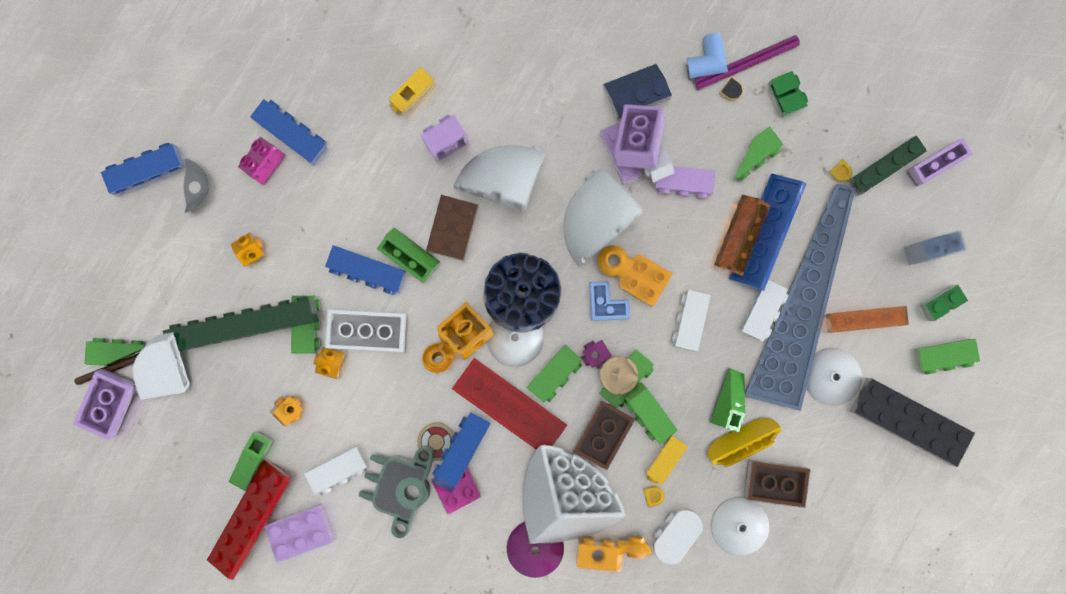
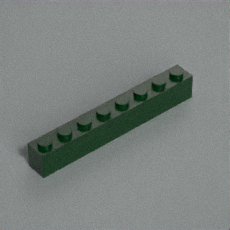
(245, 324)

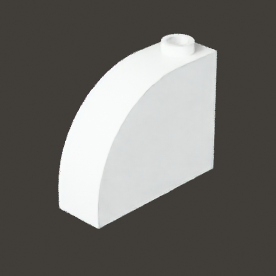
(159, 369)

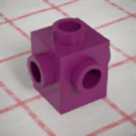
(603, 354)

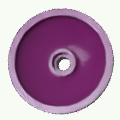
(528, 563)

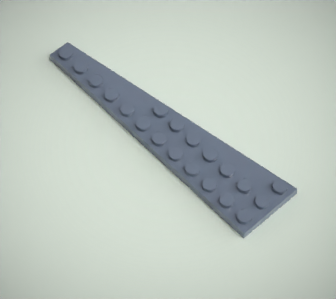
(791, 348)

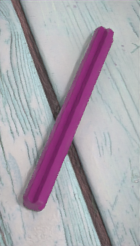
(749, 61)

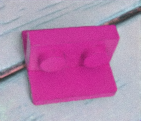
(260, 160)
(463, 494)

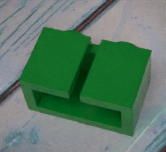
(787, 93)
(943, 302)

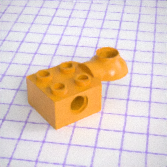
(636, 275)
(460, 337)
(612, 553)

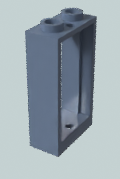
(935, 248)

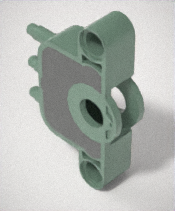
(392, 485)

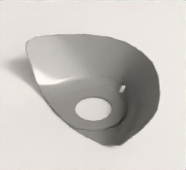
(194, 173)

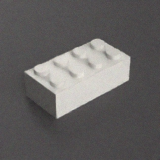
(366, 330)

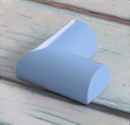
(712, 62)
(602, 307)

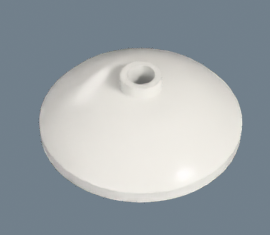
(514, 352)
(821, 382)
(728, 519)

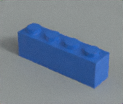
(288, 131)
(142, 169)
(365, 269)
(459, 455)

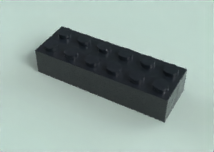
(912, 422)

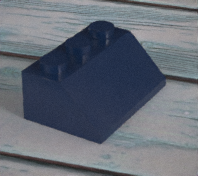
(640, 88)

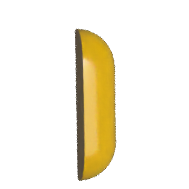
(745, 443)

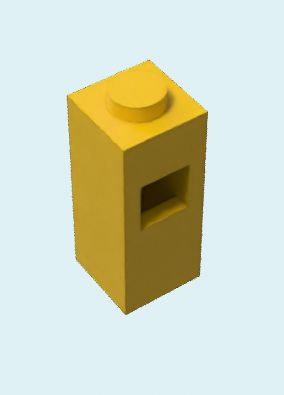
(411, 91)
(665, 460)

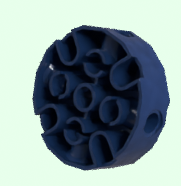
(529, 275)

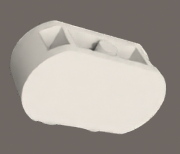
(677, 535)

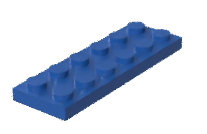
(783, 197)

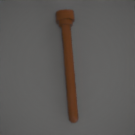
(112, 367)

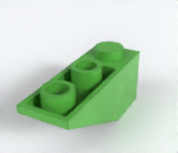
(760, 147)
(105, 353)
(731, 402)
(250, 460)

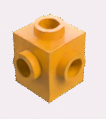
(247, 249)
(329, 362)
(280, 411)

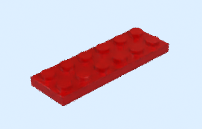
(508, 405)
(248, 519)

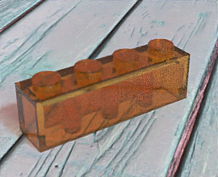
(742, 235)
(867, 319)

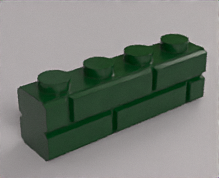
(887, 165)

